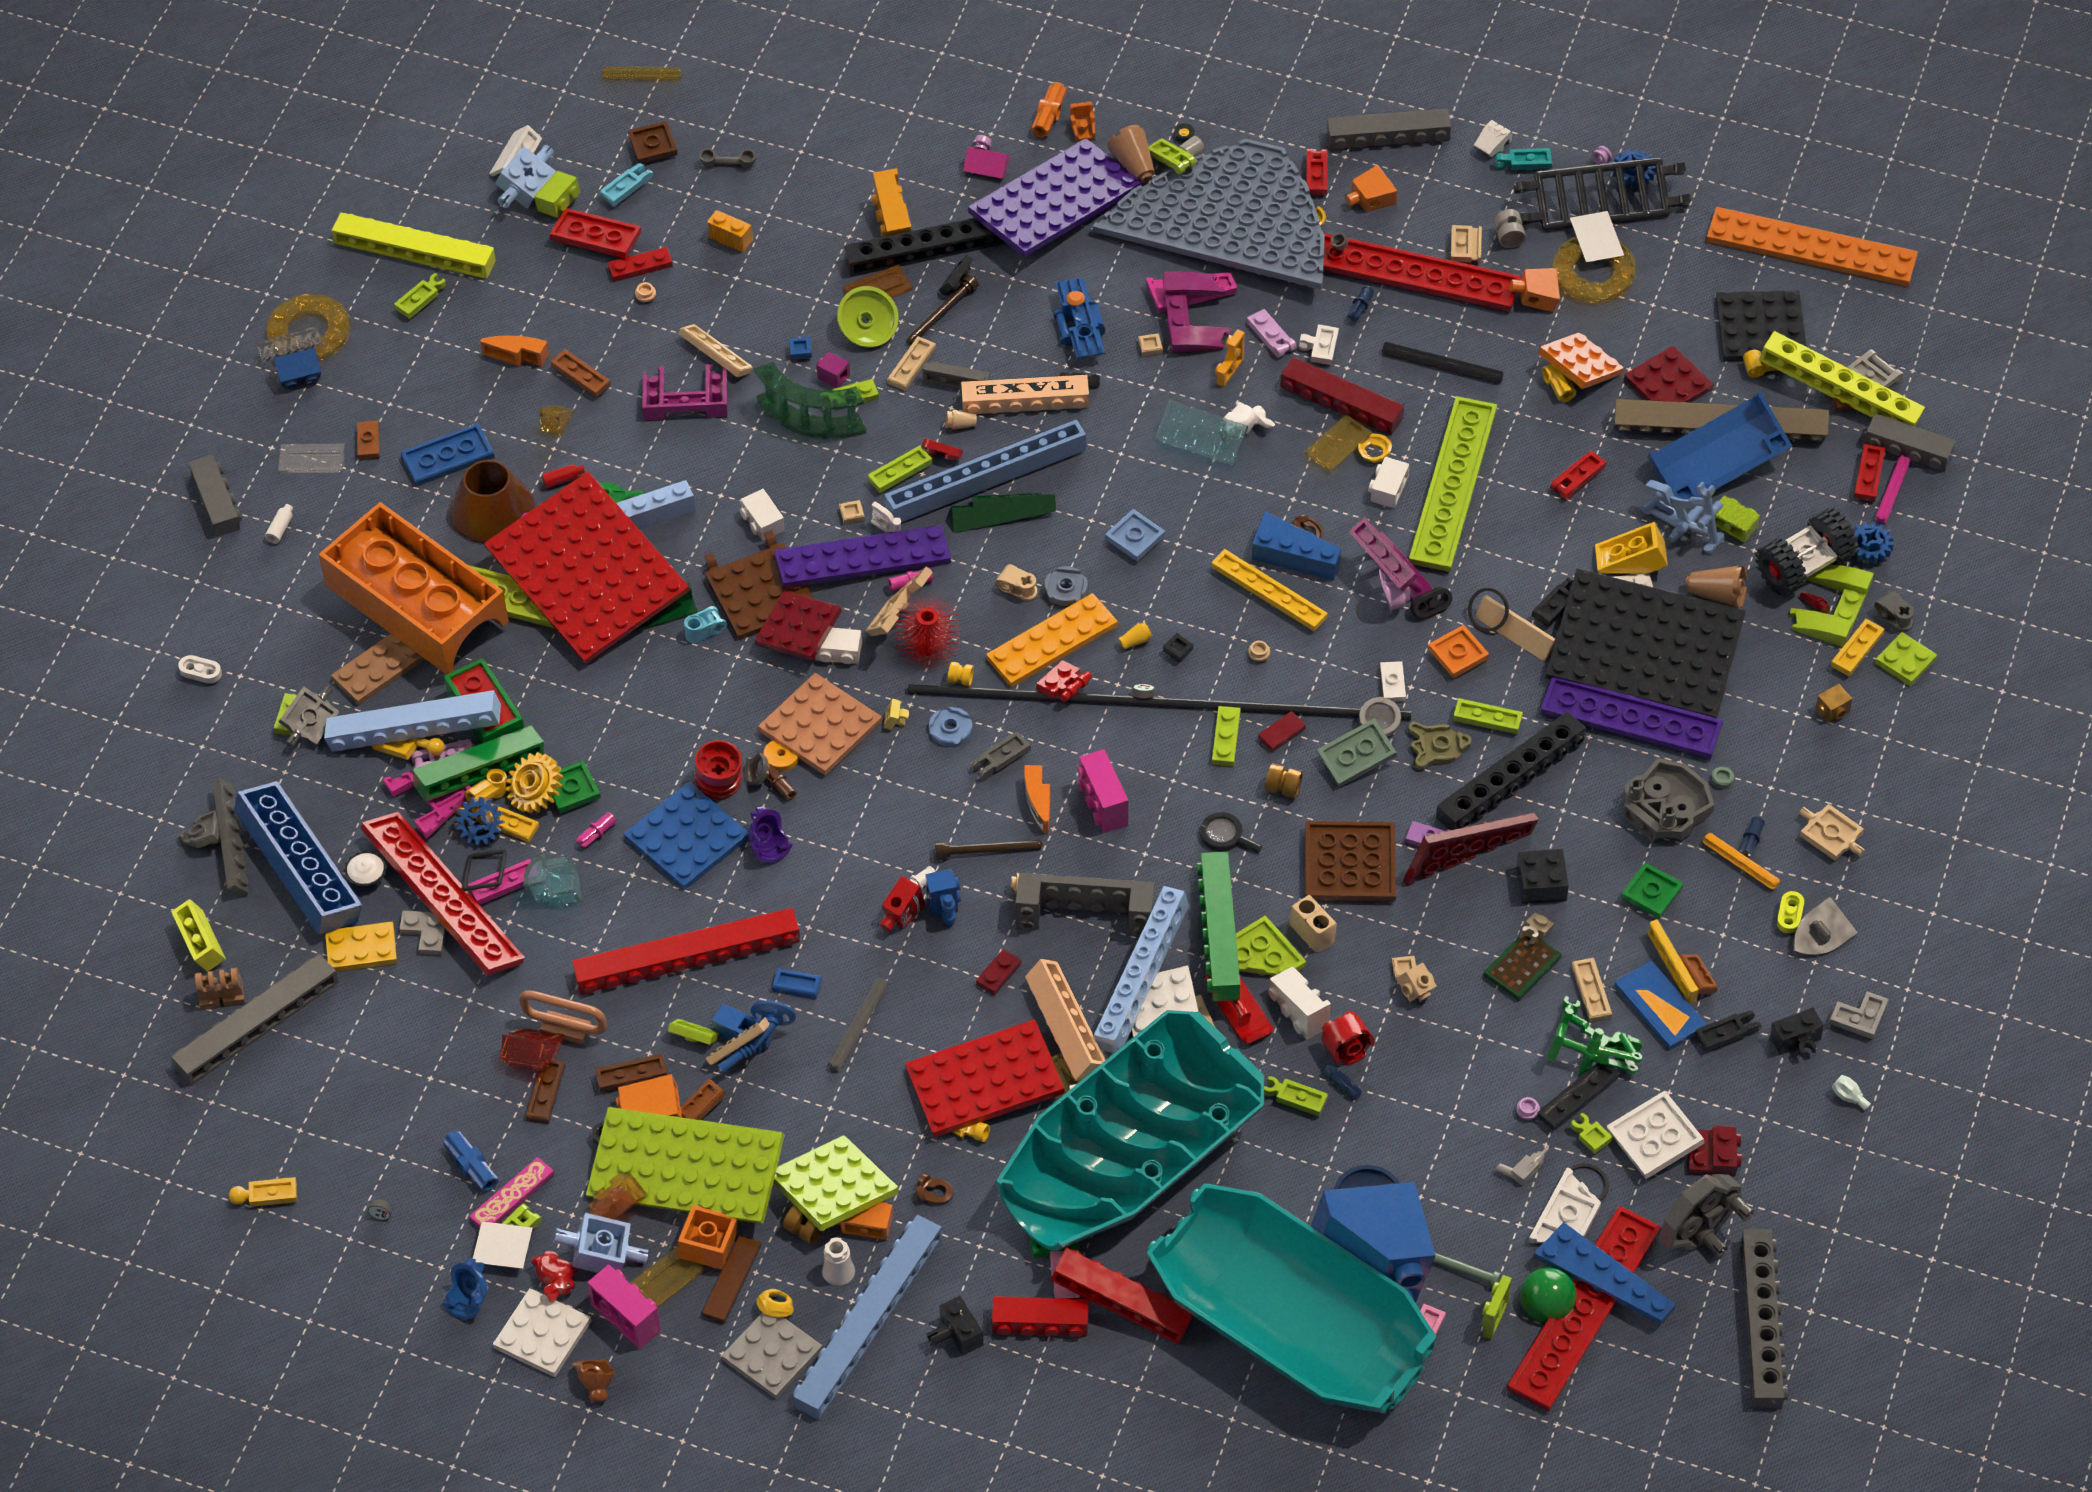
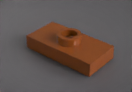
(368, 440)
(1699, 974)
(702, 1101)

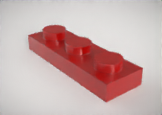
(640, 264)
(1869, 473)

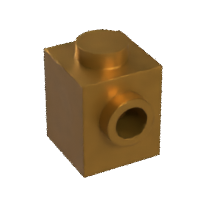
(1833, 703)

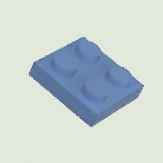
(1135, 535)

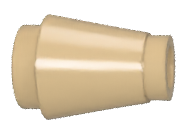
(958, 419)

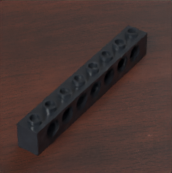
(918, 246)
(1523, 762)

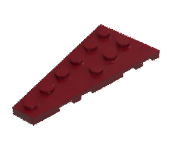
(1461, 845)

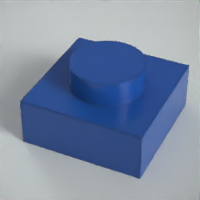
(800, 348)

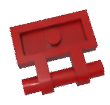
(1063, 680)

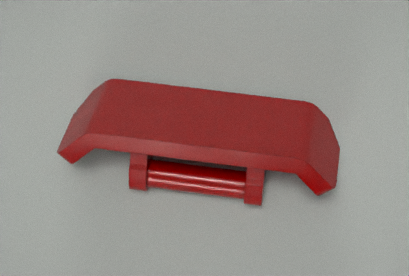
(1245, 1015)

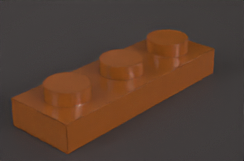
(580, 373)

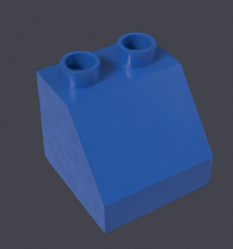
(1382, 1229)

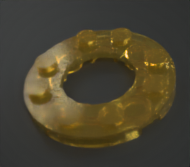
(1593, 292)
(332, 310)

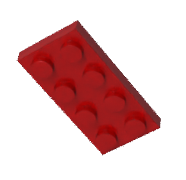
(595, 233)

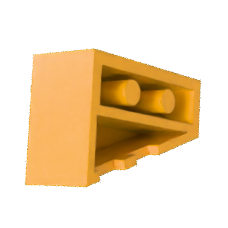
(889, 202)

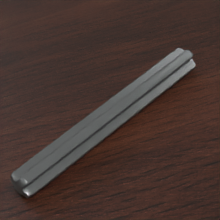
(857, 1024)

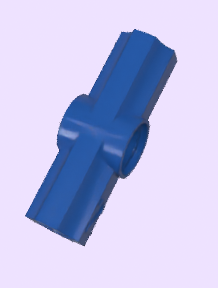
(470, 1161)

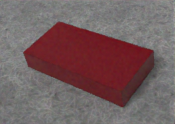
(1282, 731)

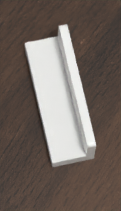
(523, 137)

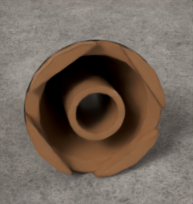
(1133, 152)
(1719, 585)

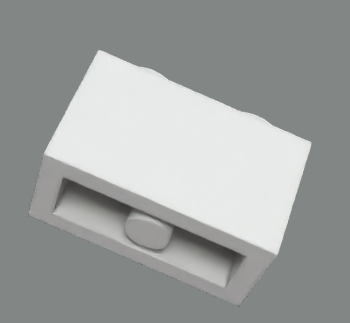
(1389, 482)
(762, 514)
(841, 646)

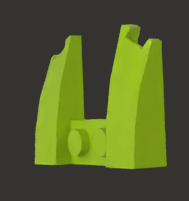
(1837, 627)

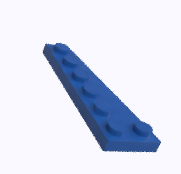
(1587, 1262)

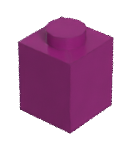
(833, 370)

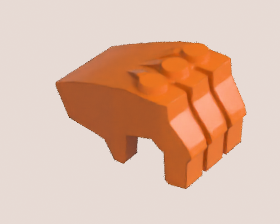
(1082, 121)

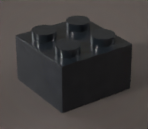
(1542, 876)

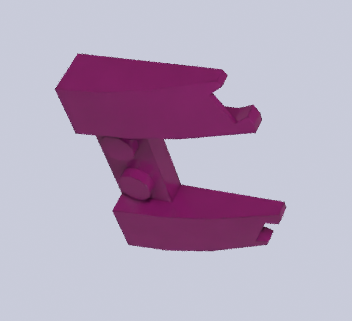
(1183, 336)
(657, 402)

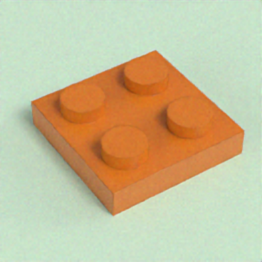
(1458, 651)

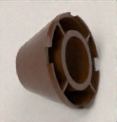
(486, 515)

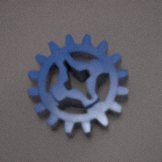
(1630, 174)
(1873, 543)
(484, 812)

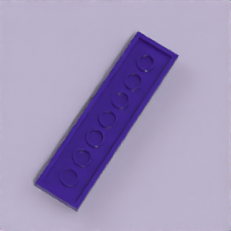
(862, 556)
(1633, 717)

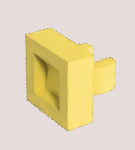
(895, 715)

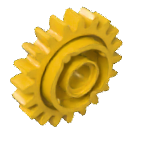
(534, 783)

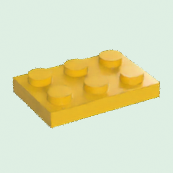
(361, 946)

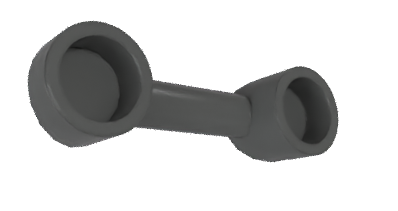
(709, 159)

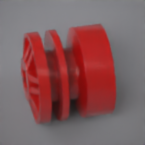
(718, 769)

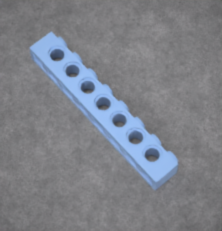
(1141, 969)

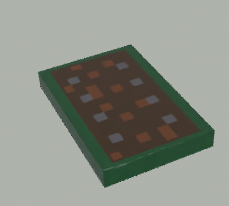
(1522, 966)

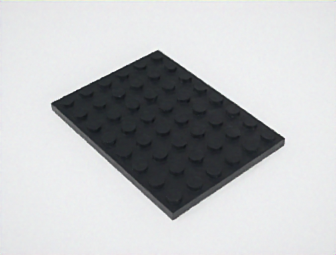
(1646, 642)

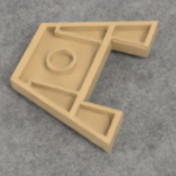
(887, 615)

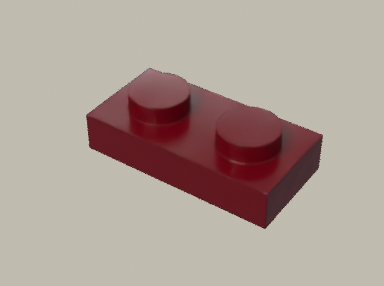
(998, 972)

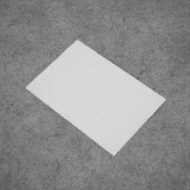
(1596, 236)

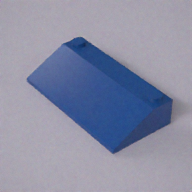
(1721, 449)

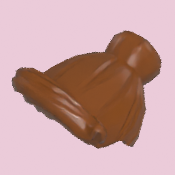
(595, 1377)

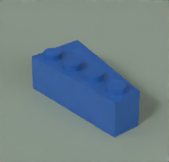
(1294, 548)

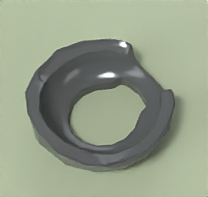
(751, 769)

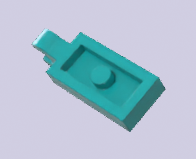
(1524, 159)

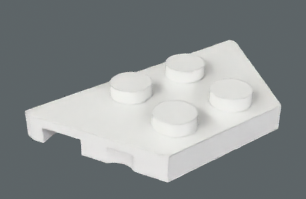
(1568, 1204)

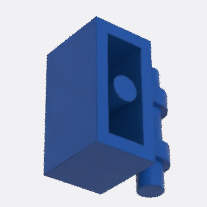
(943, 895)

